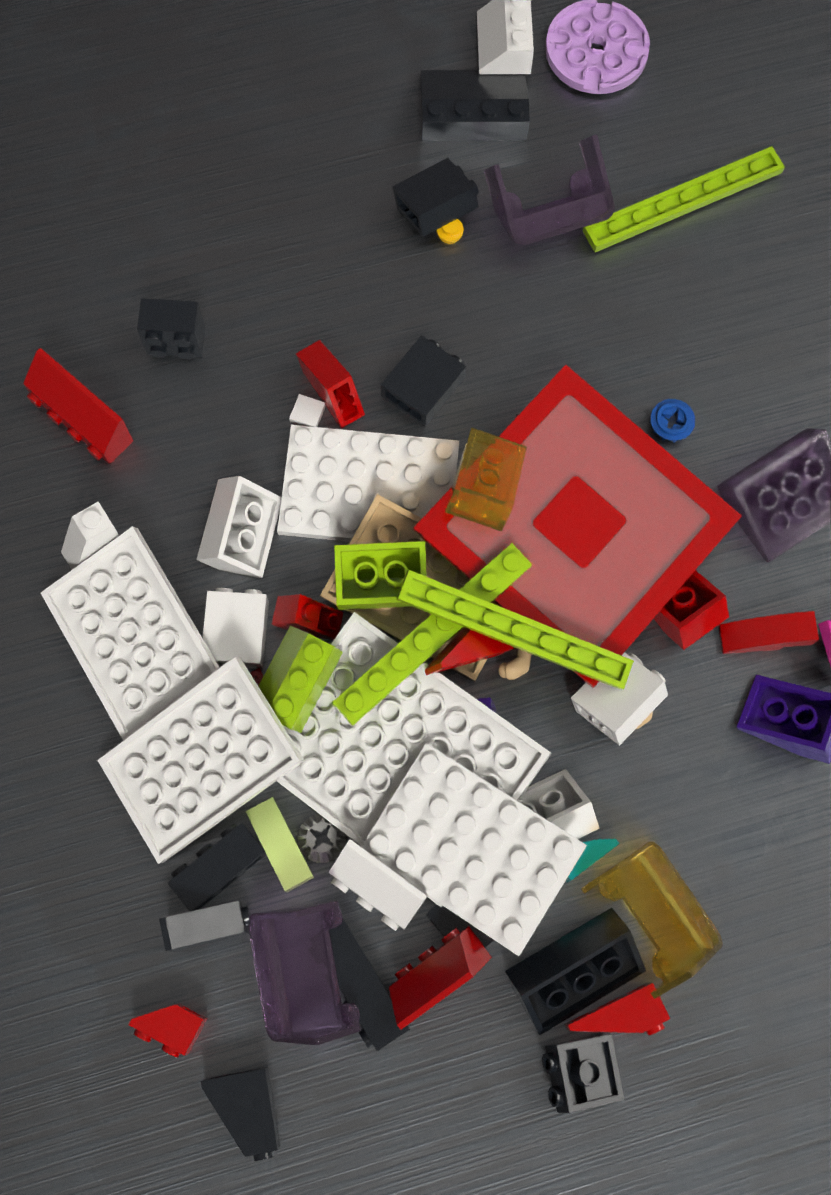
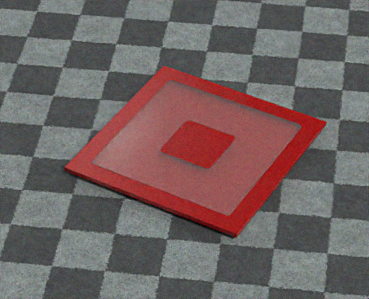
(596, 515)

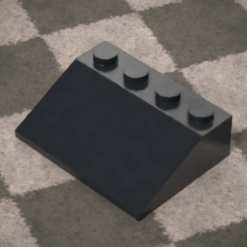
(474, 106)

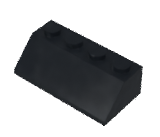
(576, 970)

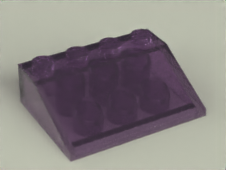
(784, 493)

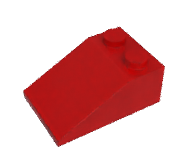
(693, 611)

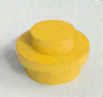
(451, 232)

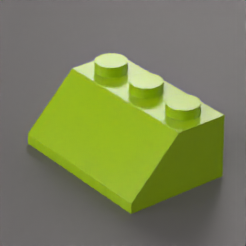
(374, 573)
(298, 676)

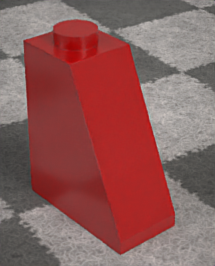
(331, 383)

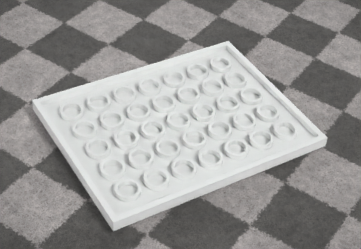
(358, 768)

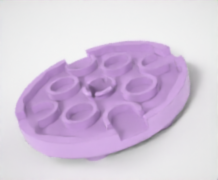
(593, 69)

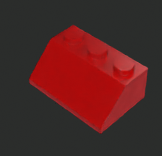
(436, 975)

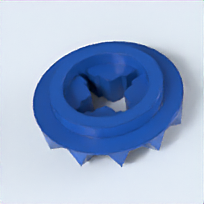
(666, 409)

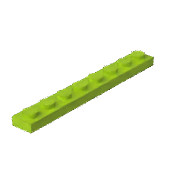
(684, 198)
(514, 630)
(426, 639)

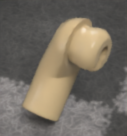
(515, 667)

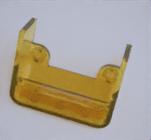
(665, 912)

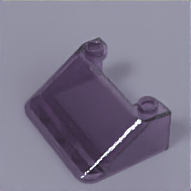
(300, 974)

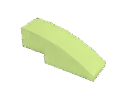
(279, 845)

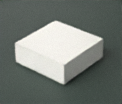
(307, 411)

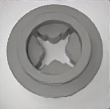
(324, 852)

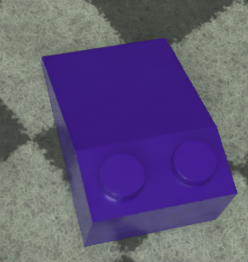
(789, 717)

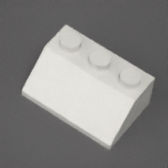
(505, 37)
(239, 527)
(562, 803)
(376, 886)

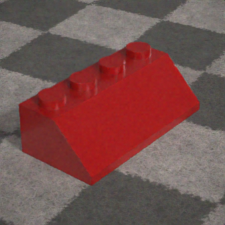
(76, 408)

